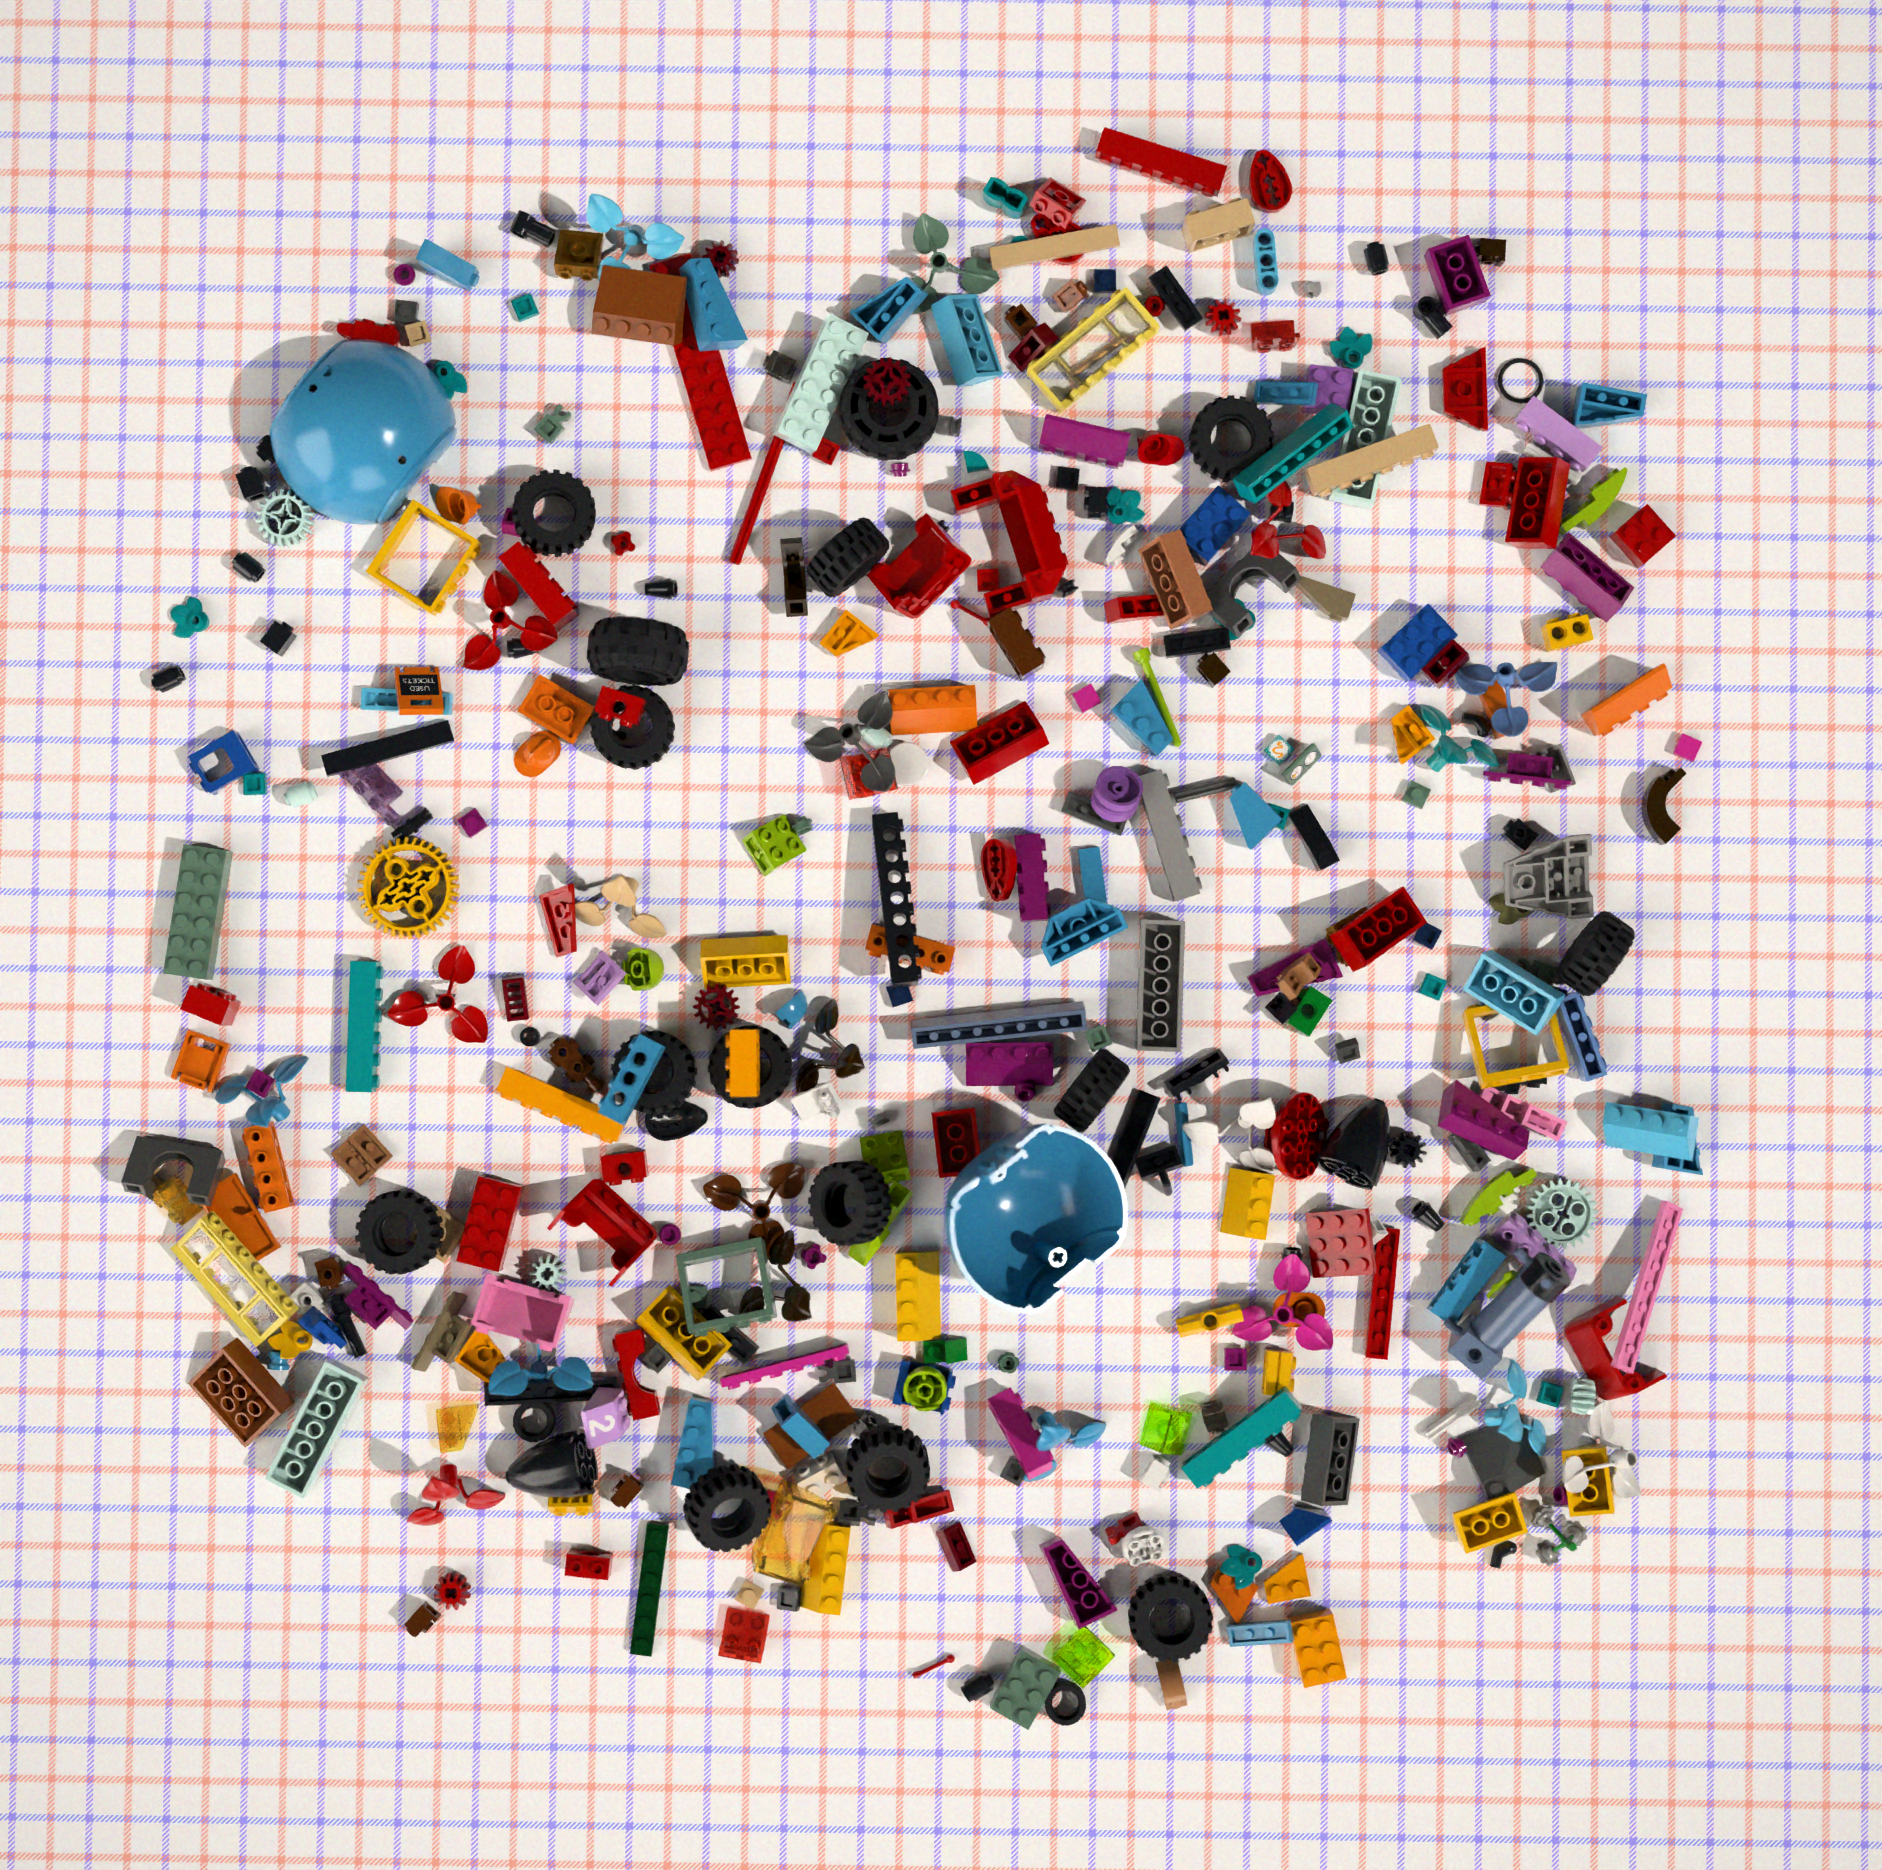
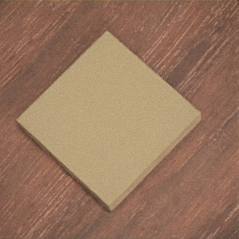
(452, 1234)

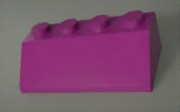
(1084, 441)
(1587, 577)
(1009, 1063)

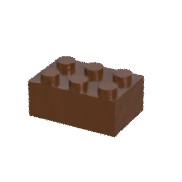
(1016, 643)

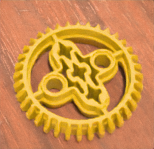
(417, 882)

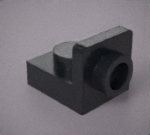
(1281, 1008)

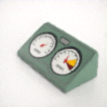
(1301, 764)

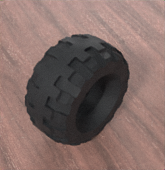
(895, 441)
(637, 651)

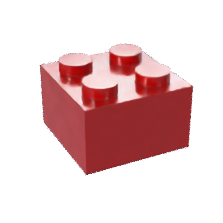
(1642, 536)
(211, 1005)

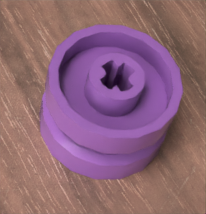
(1117, 793)

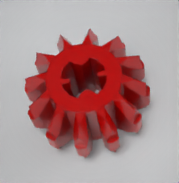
(1226, 324)
(457, 1597)

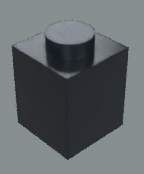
(252, 484)
(279, 637)

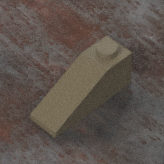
(1327, 598)

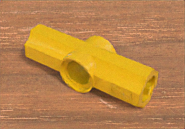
(1223, 1317)

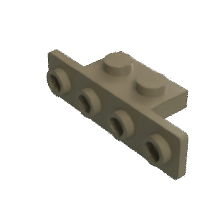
(445, 1335)

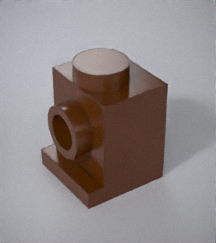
(1016, 313)
(331, 1264)
(626, 1491)
(421, 1619)

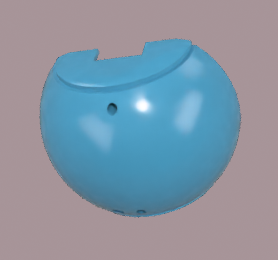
(348, 436)
(1034, 1215)

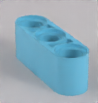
(1265, 251)

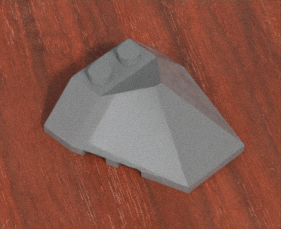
(1552, 878)

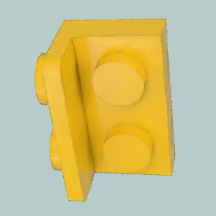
(579, 1505)

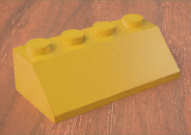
(746, 961)
(917, 1295)
(668, 1327)
(828, 1562)

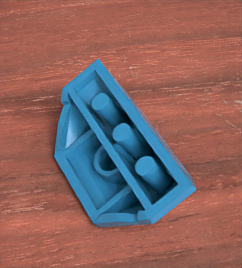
(1080, 928)

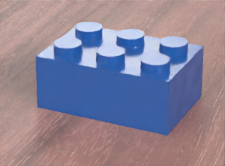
(1213, 524)
(1417, 642)

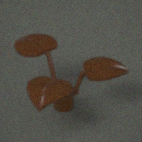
(785, 1179)

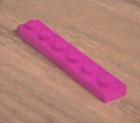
(794, 1364)

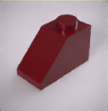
(1032, 346)

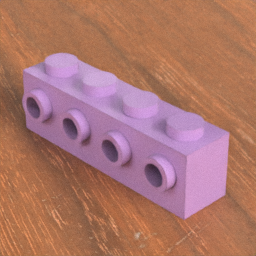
(1557, 434)
(1515, 1233)

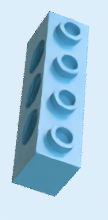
(632, 1092)

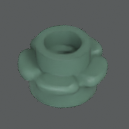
(802, 825)
(1014, 1362)

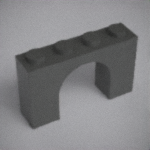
(1223, 592)
(151, 1153)

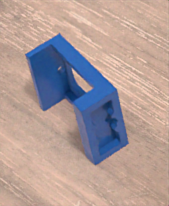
(238, 754)
(909, 1365)

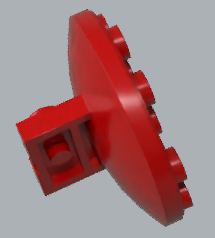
(1296, 1135)

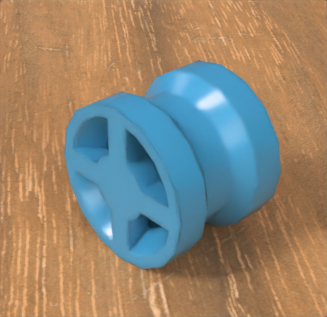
(276, 1362)

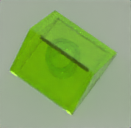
(1165, 1429)

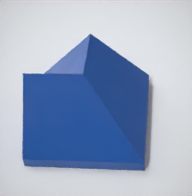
(1304, 1522)

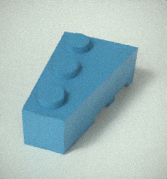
(1606, 406)
(1142, 719)
(1674, 1163)

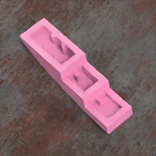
(1525, 1113)

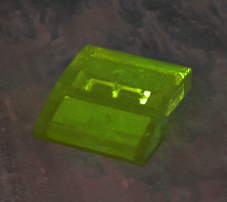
(1083, 1656)

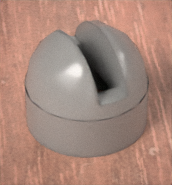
(1312, 289)

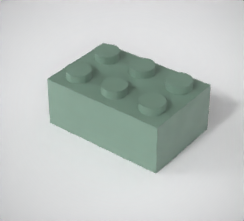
(1025, 1687)

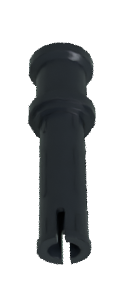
(342, 1315)

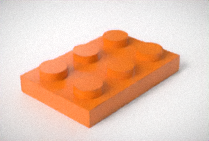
(556, 709)

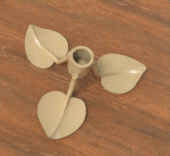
(620, 891)

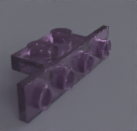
(377, 790)

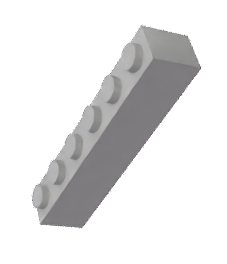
(1168, 837)

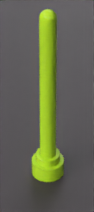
(1143, 658)

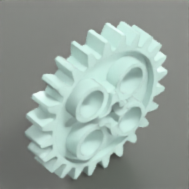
(1580, 1221)

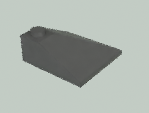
(1500, 1462)

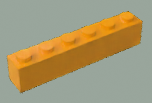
(558, 1102)

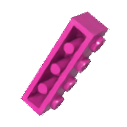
(1020, 1433)

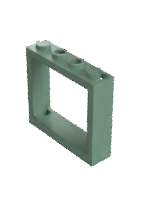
(720, 1252)

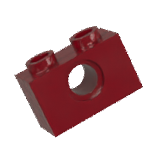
(1445, 664)

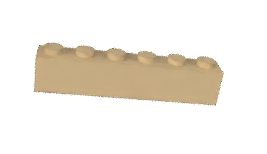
(1371, 460)

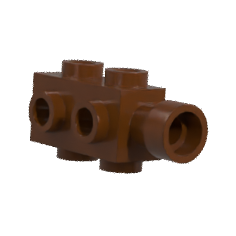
(572, 1058)

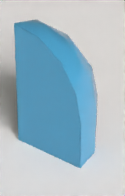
(793, 1010)

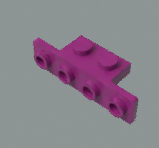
(1529, 768)
(371, 1302)

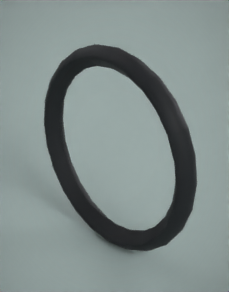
(1520, 360)

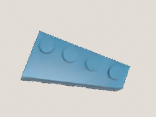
(710, 308)
(1466, 1281)
(696, 1444)

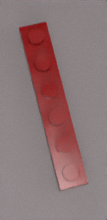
(1382, 1296)

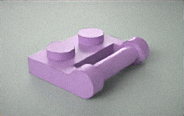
(603, 981)

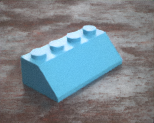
(966, 339)
(1513, 992)
(1650, 1130)

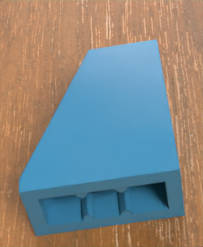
(447, 265)
(1253, 814)
(800, 1426)

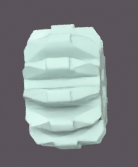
(543, 1266)
(1582, 1396)

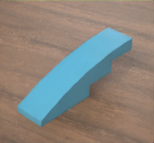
(386, 700)

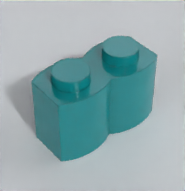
(1000, 196)

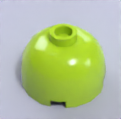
(643, 969)
(925, 1388)

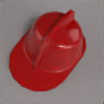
(1159, 448)

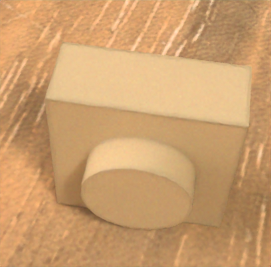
(418, 333)
(749, 1594)

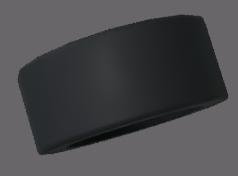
(534, 1437)
(1077, 1715)

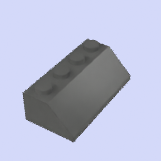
(1329, 1459)

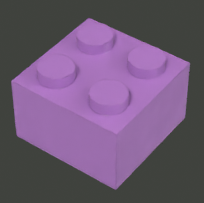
(1333, 387)

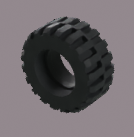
(1235, 410)
(554, 485)
(847, 557)
(650, 751)
(1596, 953)
(682, 1080)
(769, 1090)
(1091, 1090)
(871, 1203)
(372, 1239)
(713, 1490)
(887, 1493)
(1176, 1646)

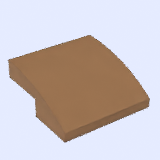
(361, 1155)

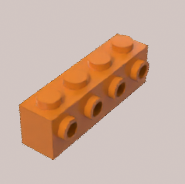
(931, 953)
(269, 1167)

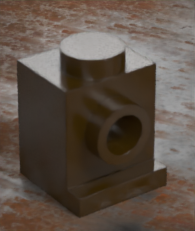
(1491, 251)

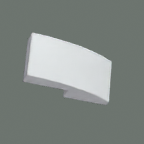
(1117, 551)

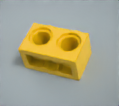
(1568, 636)

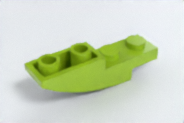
(1600, 499)
(1488, 1199)
(864, 1252)

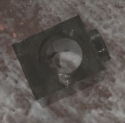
(780, 366)
(1214, 1416)

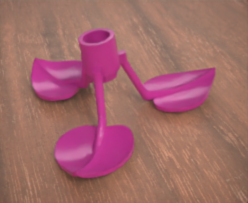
(1314, 1331)

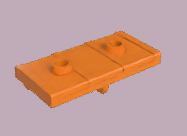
(242, 1217)

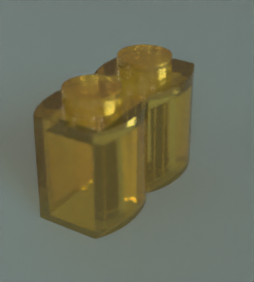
(173, 1197)

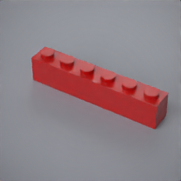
(1160, 162)

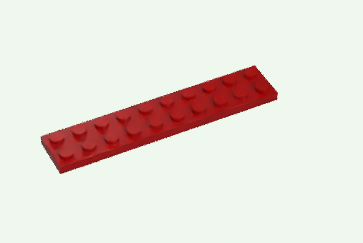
(708, 390)

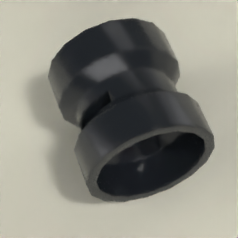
(1287, 513)

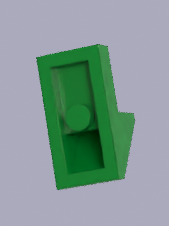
(945, 1350)

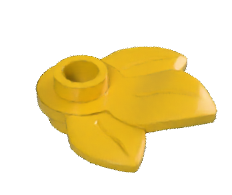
(288, 1340)

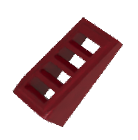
(523, 996)

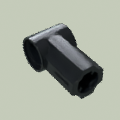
(526, 227)
(1434, 319)

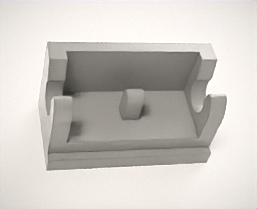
(1561, 767)

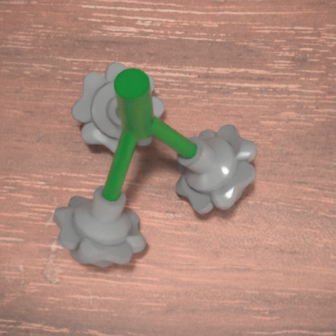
(1572, 1535)

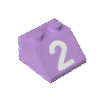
(605, 1417)

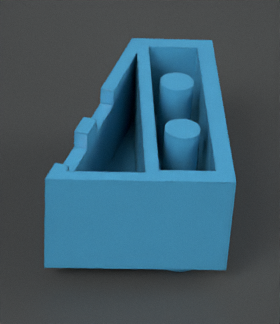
(890, 309)

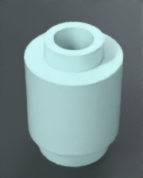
(877, 738)
(300, 794)

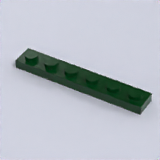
(649, 1589)

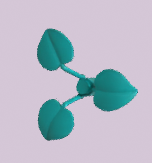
(1447, 750)

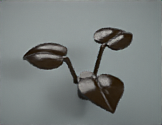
(848, 1062)
(796, 1298)

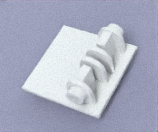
(817, 1100)

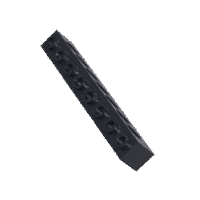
(899, 975)

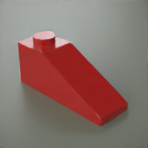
(1132, 608)

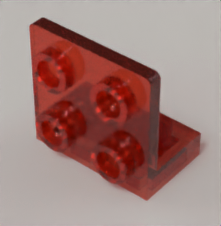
(1273, 335)
(852, 768)
(744, 1635)

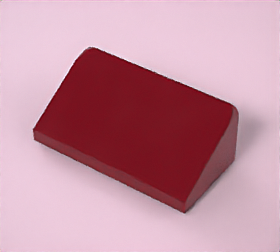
(956, 1547)

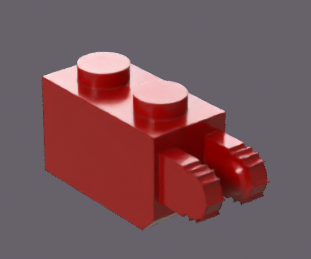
(368, 330)

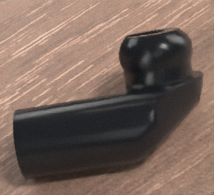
(1479, 722)
(1501, 1550)

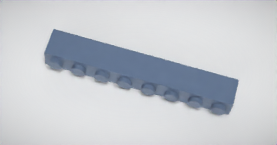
(998, 1025)

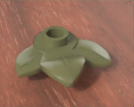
(1508, 914)

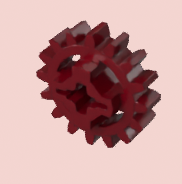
(895, 382)
(706, 1002)

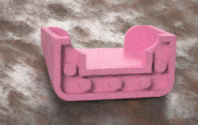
(522, 1312)

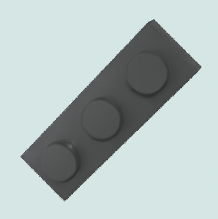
(1082, 809)

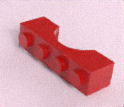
(642, 1401)

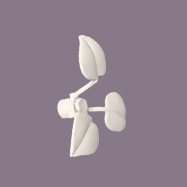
(1252, 1113)
(1623, 1480)

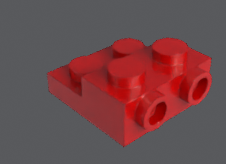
(1057, 202)

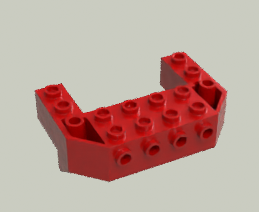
(1030, 534)

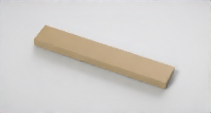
(1054, 247)

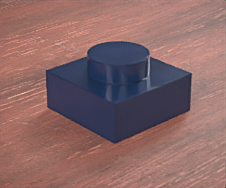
(1105, 281)
(1427, 935)
(899, 996)

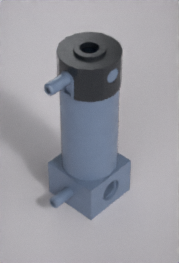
(1482, 1338)

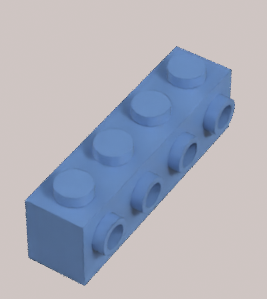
(1580, 1038)

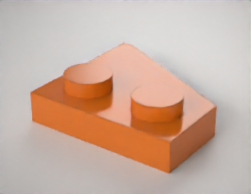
(1234, 1599)

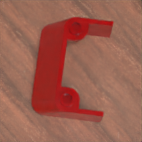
(612, 1220)
(1586, 1341)

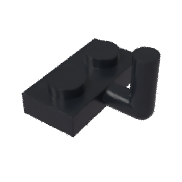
(1159, 1164)

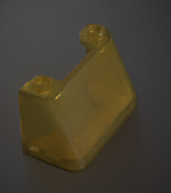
(791, 1534)

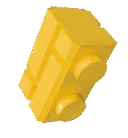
(1277, 1371)

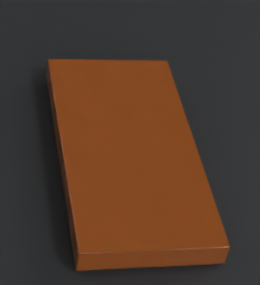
(827, 1410)

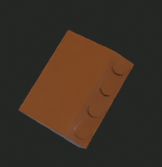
(640, 305)
(241, 1392)

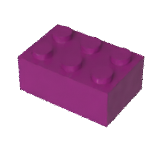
(1456, 275)

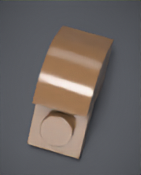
(1298, 975)
(1171, 1684)

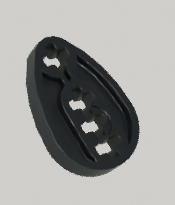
(684, 1128)

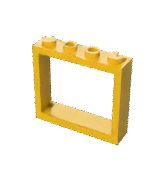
(395, 539)
(1514, 1075)

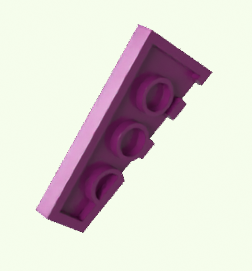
(1265, 980)

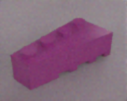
(1030, 878)
(1481, 1122)
(1079, 1590)

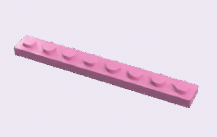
(1647, 1287)

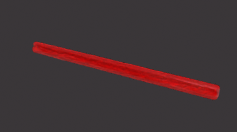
(757, 498)

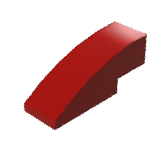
(925, 1508)

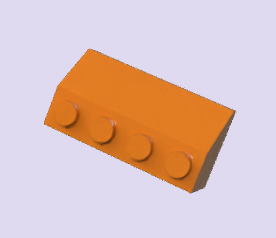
(1627, 700)
(933, 710)

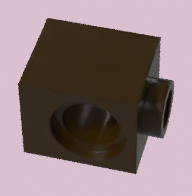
(1212, 669)

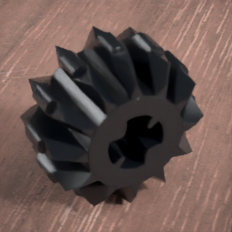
(1404, 1157)

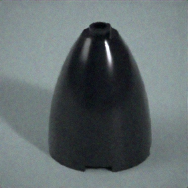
(1358, 1145)
(556, 1467)

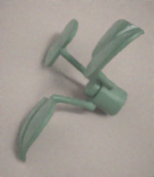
(932, 235)

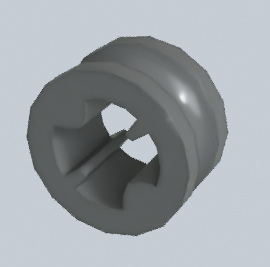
(955, 426)
(878, 1120)

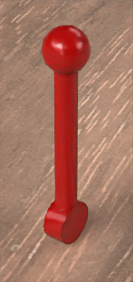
(956, 604)
(949, 1659)

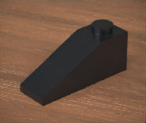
(1313, 838)

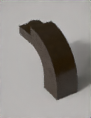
(794, 577)
(1653, 806)

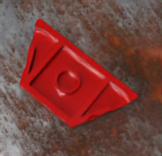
(1466, 390)

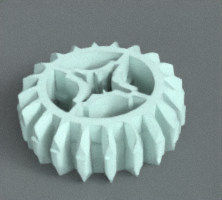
(284, 526)

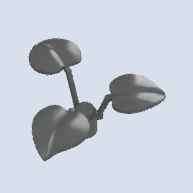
(827, 742)

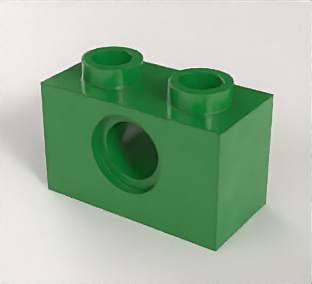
(1319, 1004)

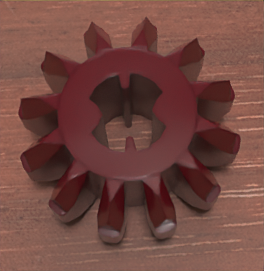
(727, 254)

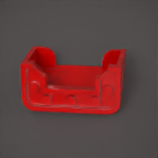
(921, 569)

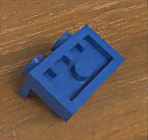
(322, 1328)

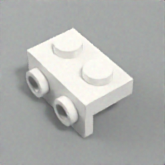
(819, 1474)

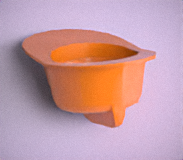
(456, 504)
(537, 753)
(1302, 1305)

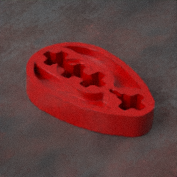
(1258, 189)
(1049, 230)
(995, 880)

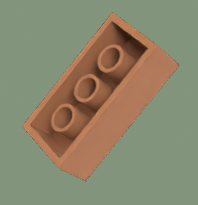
(1175, 579)

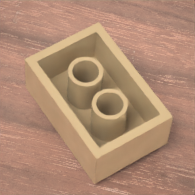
(1217, 224)

